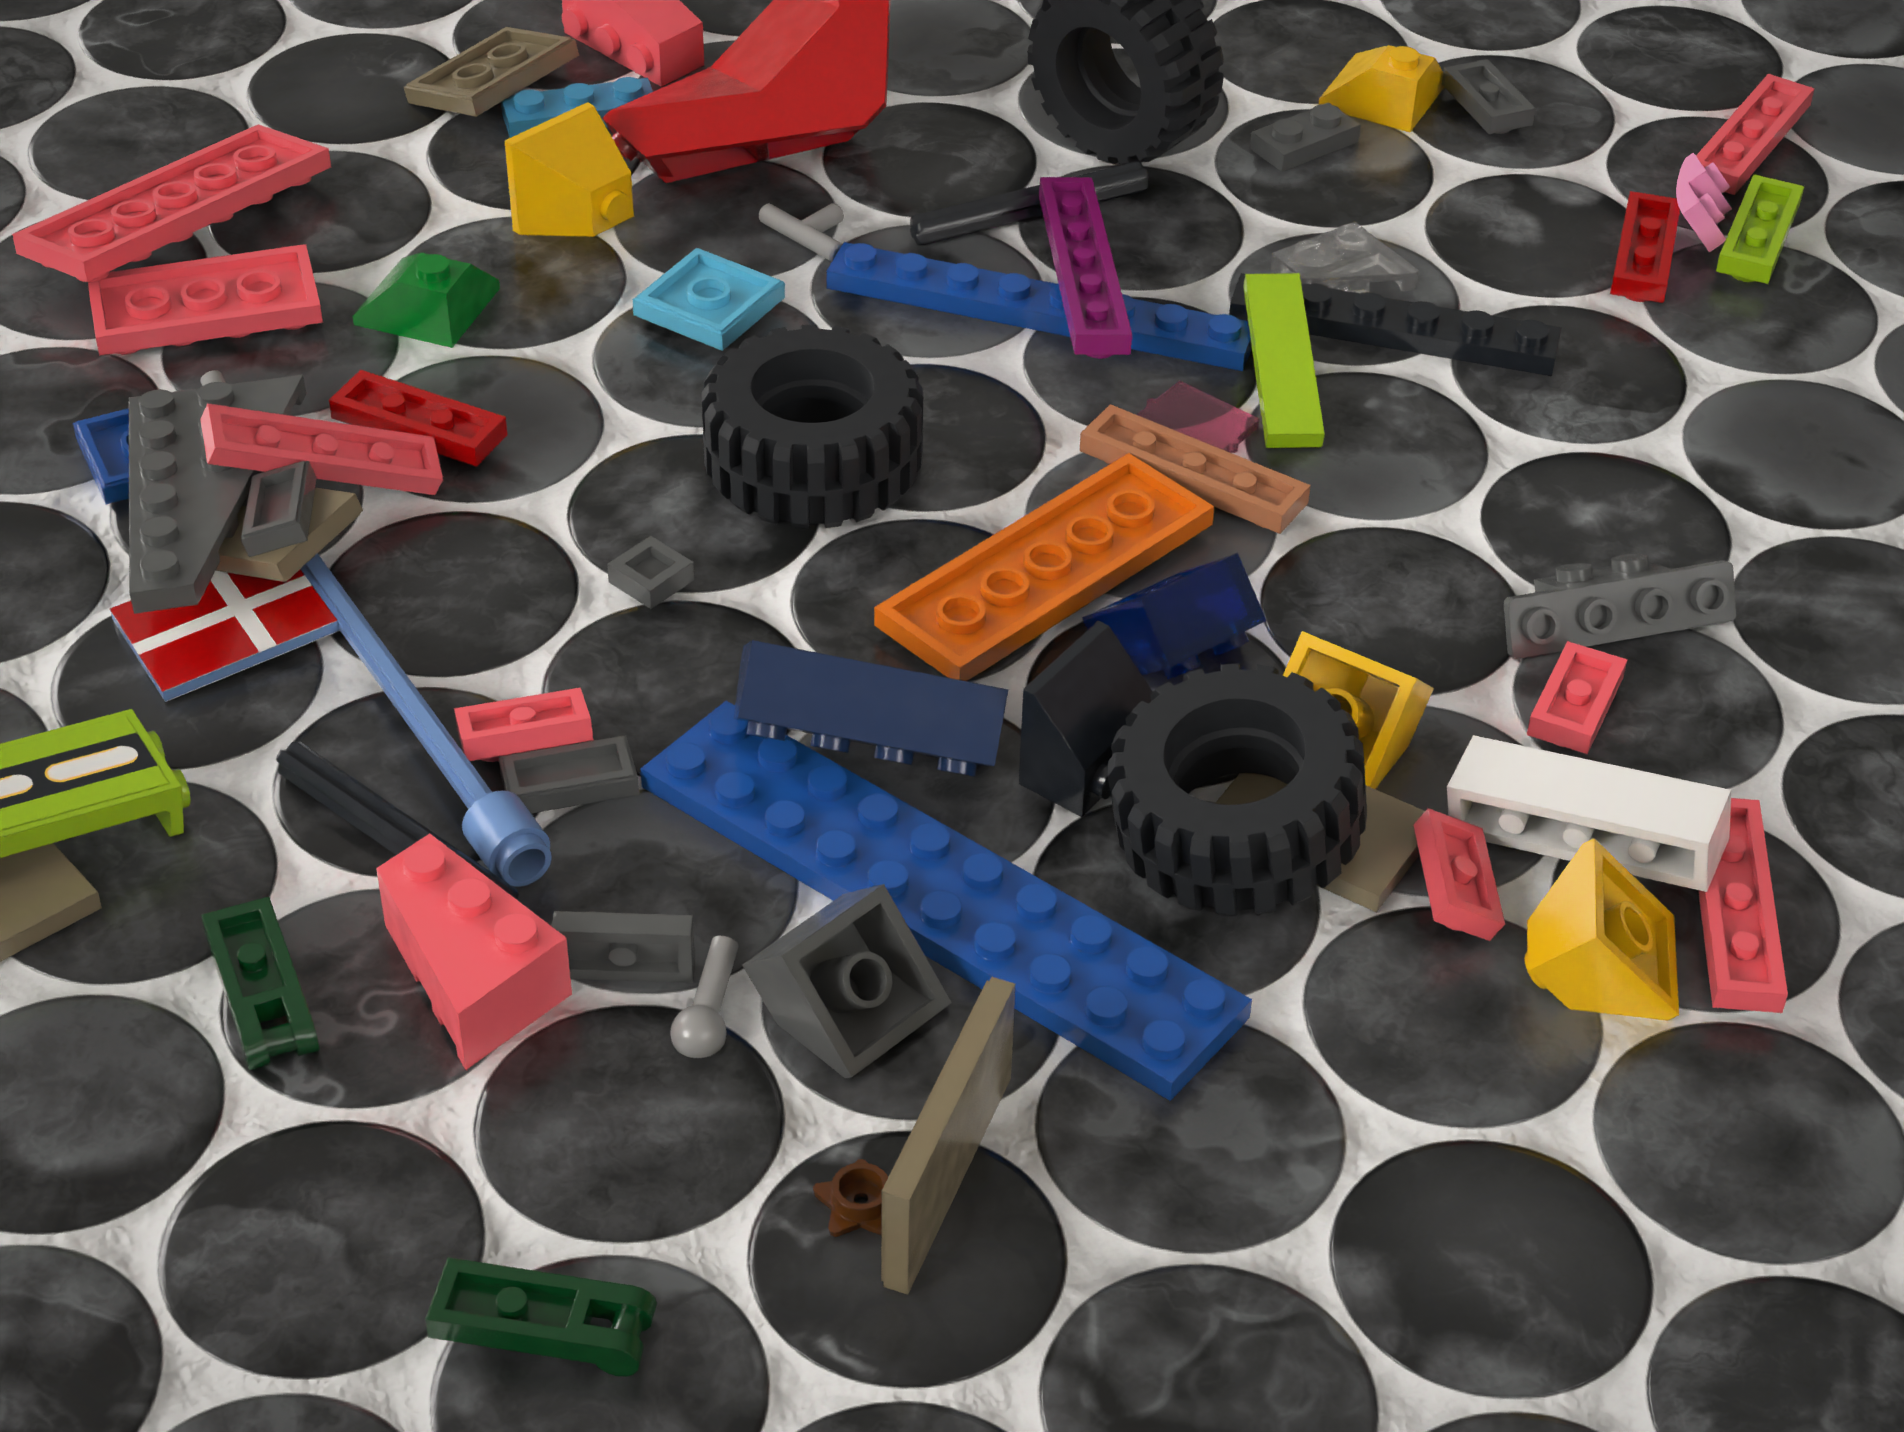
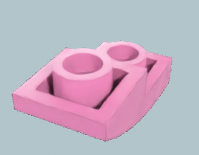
(1702, 201)

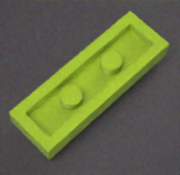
(1760, 229)

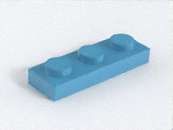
(534, 107)

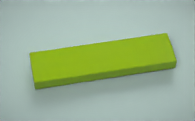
(1283, 361)

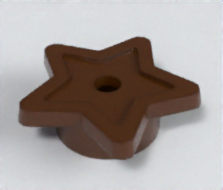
(849, 1183)

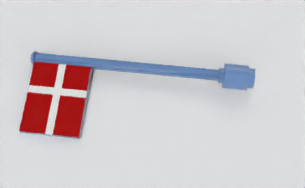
(257, 619)

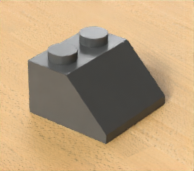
(849, 980)

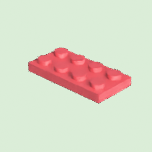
(204, 300)

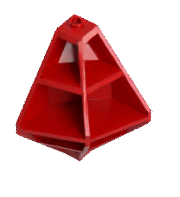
(784, 87)

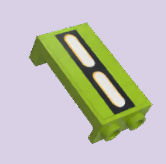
(86, 782)

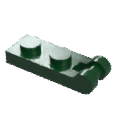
(259, 981)
(541, 1314)

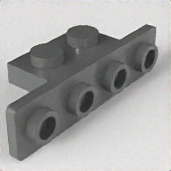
(1617, 604)

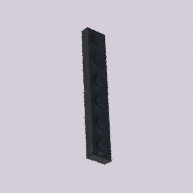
(1423, 328)

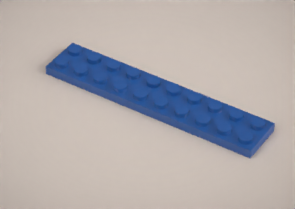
(959, 899)

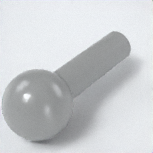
(700, 1028)

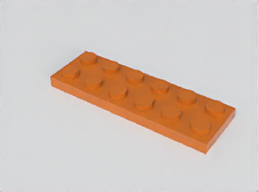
(1042, 568)

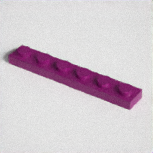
(1085, 267)

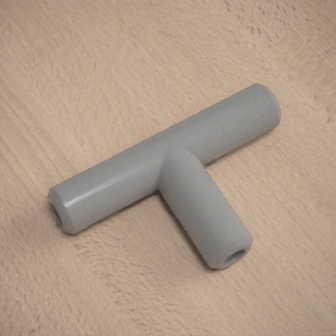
(806, 231)

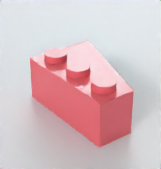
(646, 36)
(471, 947)

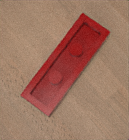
(1646, 247)
(386, 404)

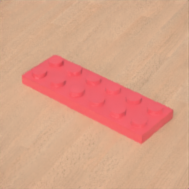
(171, 203)

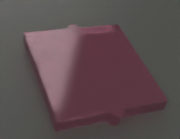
(1201, 416)

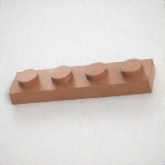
(1205, 470)

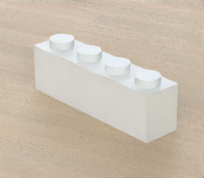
(1559, 801)

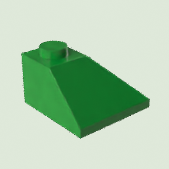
(428, 299)

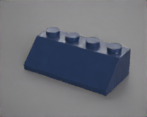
(869, 705)

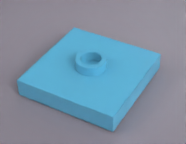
(709, 298)

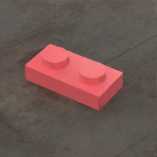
(1577, 697)
(523, 724)
(1458, 875)

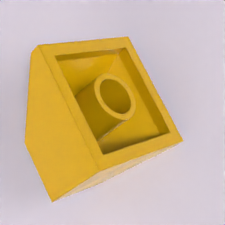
(1387, 86)
(568, 177)
(1377, 697)
(1604, 941)

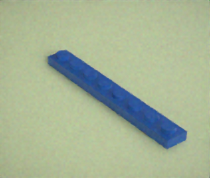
(1031, 303)

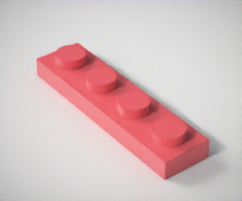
(1756, 129)
(334, 449)
(1742, 920)

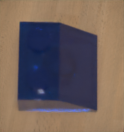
(1184, 616)

